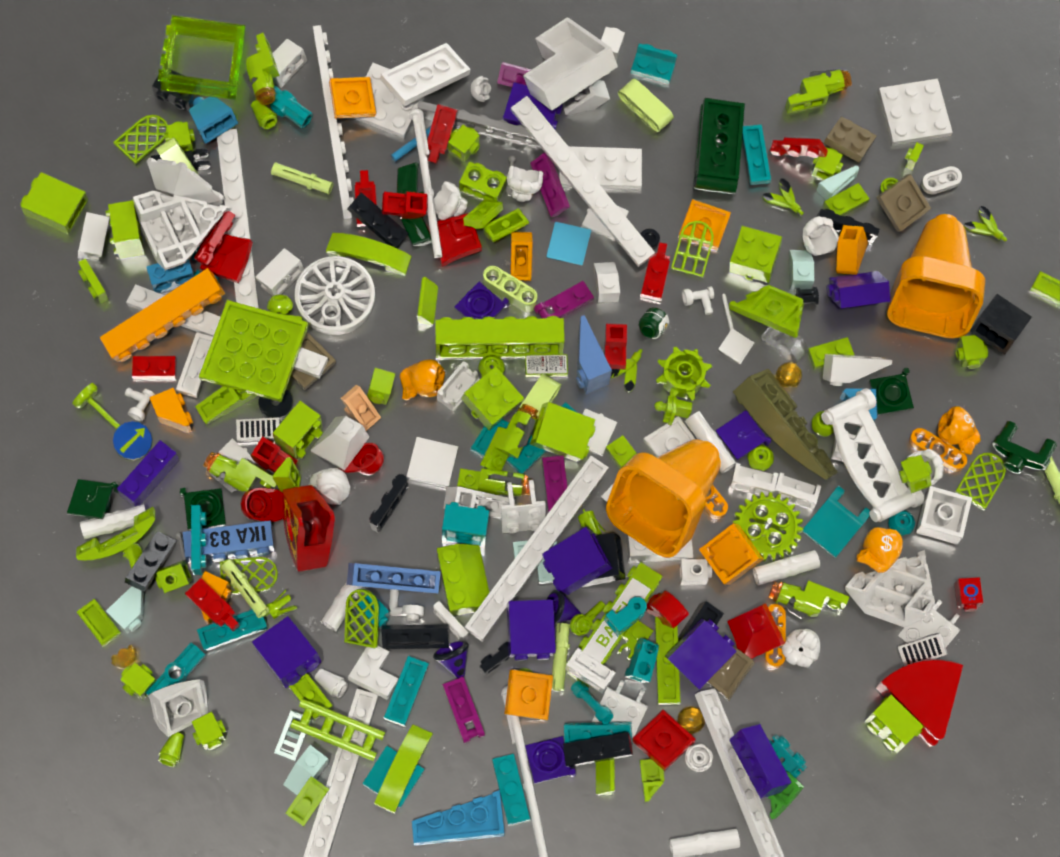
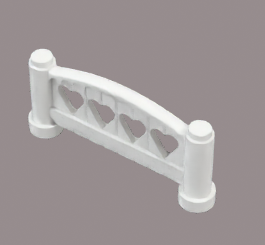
(855, 412)

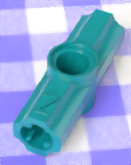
(287, 106)
(184, 662)

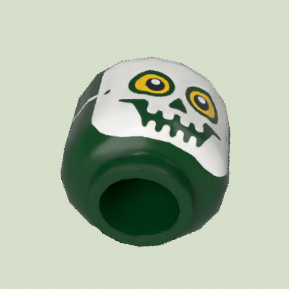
(653, 323)

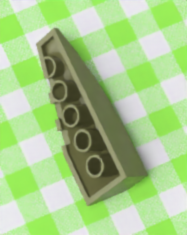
(776, 415)

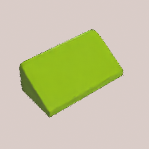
(505, 225)
(427, 302)
(287, 475)
(605, 777)

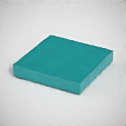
(380, 769)

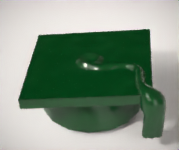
(892, 393)
(91, 499)
(210, 502)

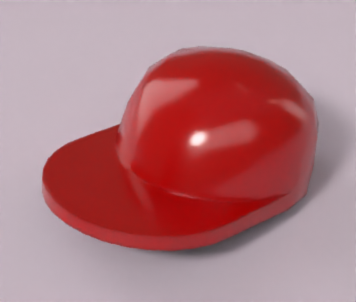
(367, 460)
(262, 504)

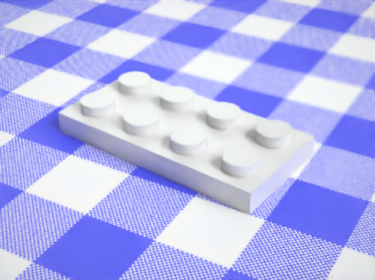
(425, 74)
(610, 166)

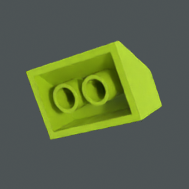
(462, 577)

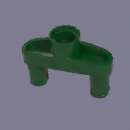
(1019, 456)

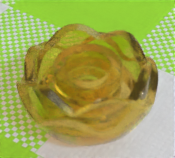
(784, 379)
(124, 657)
(698, 719)

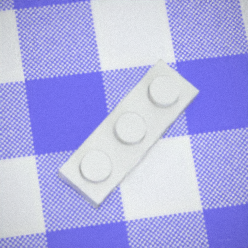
(189, 381)

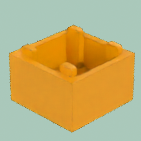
(731, 554)

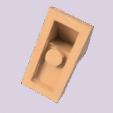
(360, 407)

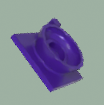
(480, 303)
(742, 435)
(548, 760)

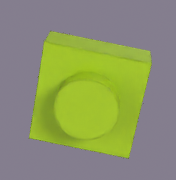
(913, 155)

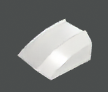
(179, 705)

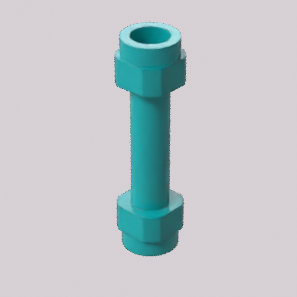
(602, 713)

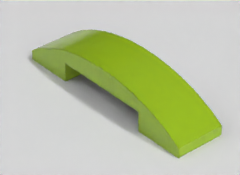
(370, 251)
(94, 550)
(402, 768)

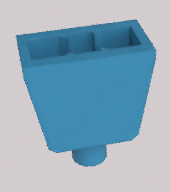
(212, 117)

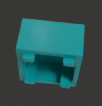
(465, 524)

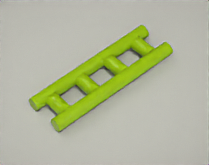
(351, 726)

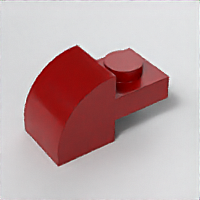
(407, 205)
(615, 345)
(269, 455)
(667, 609)

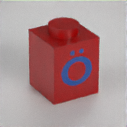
(968, 594)

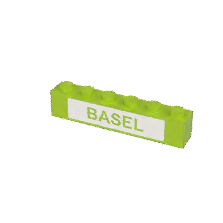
(603, 640)

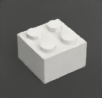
(943, 515)

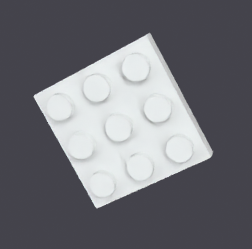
(915, 111)
(390, 112)

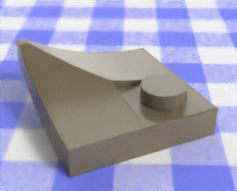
(731, 674)

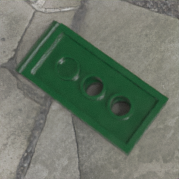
(716, 163)

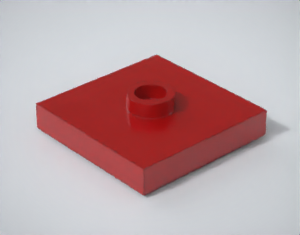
(663, 740)

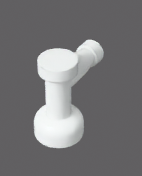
(705, 295)
(143, 398)

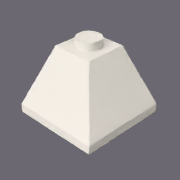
(341, 441)

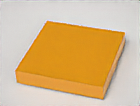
(352, 97)
(713, 216)
(528, 694)

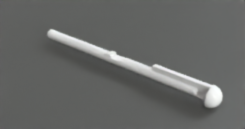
(422, 145)
(517, 738)

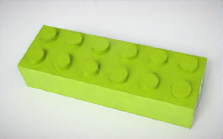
(498, 337)

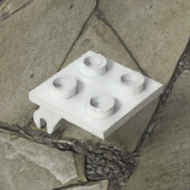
(522, 516)
(931, 625)
(623, 708)

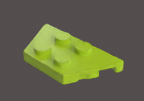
(772, 308)

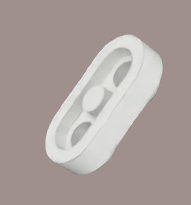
(940, 180)

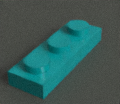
(756, 155)
(198, 540)
(215, 636)
(406, 691)
(583, 731)
(511, 789)

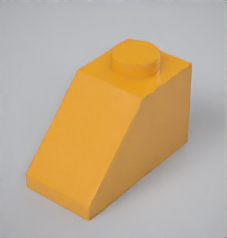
(521, 255)

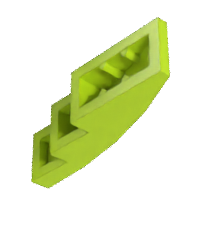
(222, 403)

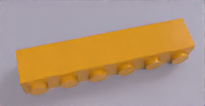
(162, 315)

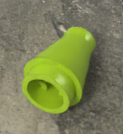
(264, 115)
(171, 751)

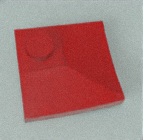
(457, 239)
(230, 258)
(755, 632)

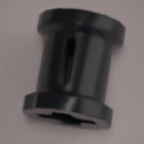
(808, 295)

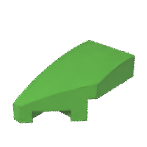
(781, 801)

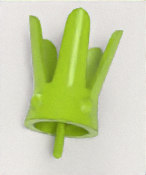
(588, 520)
(276, 605)

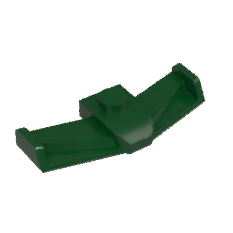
(407, 182)

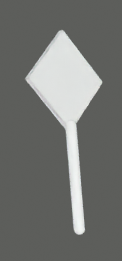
(735, 344)

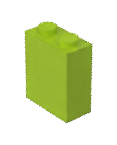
(54, 203)
(563, 432)

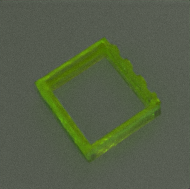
(208, 30)

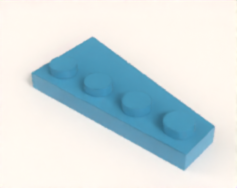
(463, 822)

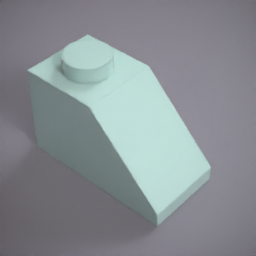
(801, 269)
(128, 610)
(309, 764)

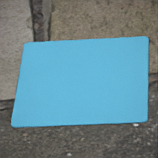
(568, 243)

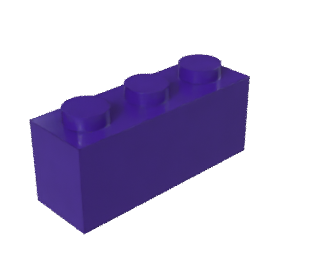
(148, 474)
(760, 761)

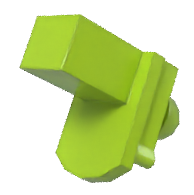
(672, 408)

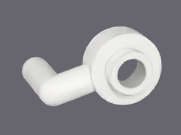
(411, 612)

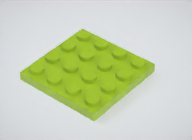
(253, 350)

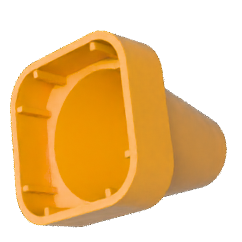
(937, 285)
(664, 495)

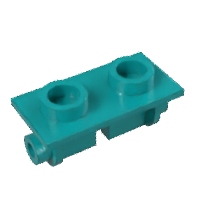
(793, 761)

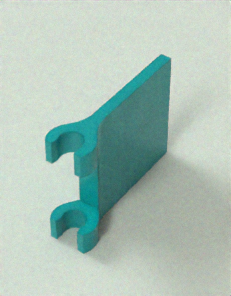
(834, 524)

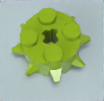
(683, 385)

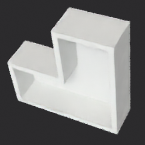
(571, 64)

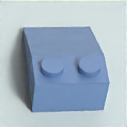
(592, 365)

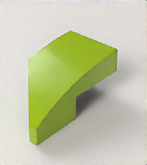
(651, 777)

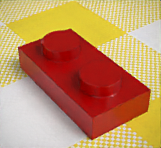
(154, 367)

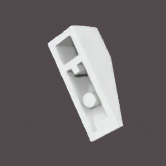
(849, 368)
(474, 498)
(639, 553)

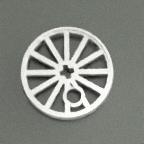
(333, 303)

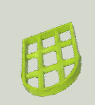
(687, 254)

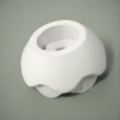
(480, 89)
(703, 752)

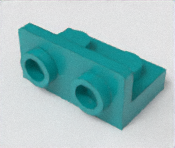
(654, 63)

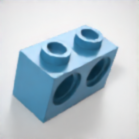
(169, 279)

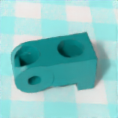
(626, 617)
(643, 661)

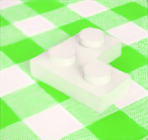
(368, 673)

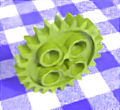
(774, 508)

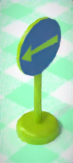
(130, 439)

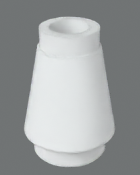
(331, 683)

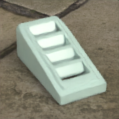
(834, 184)
(286, 753)

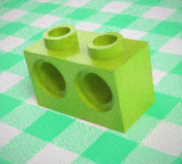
(480, 188)

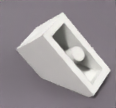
(587, 99)
(606, 282)

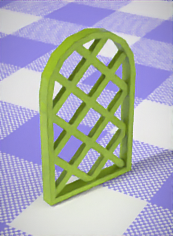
(117, 143)
(991, 456)
(245, 568)
(368, 621)

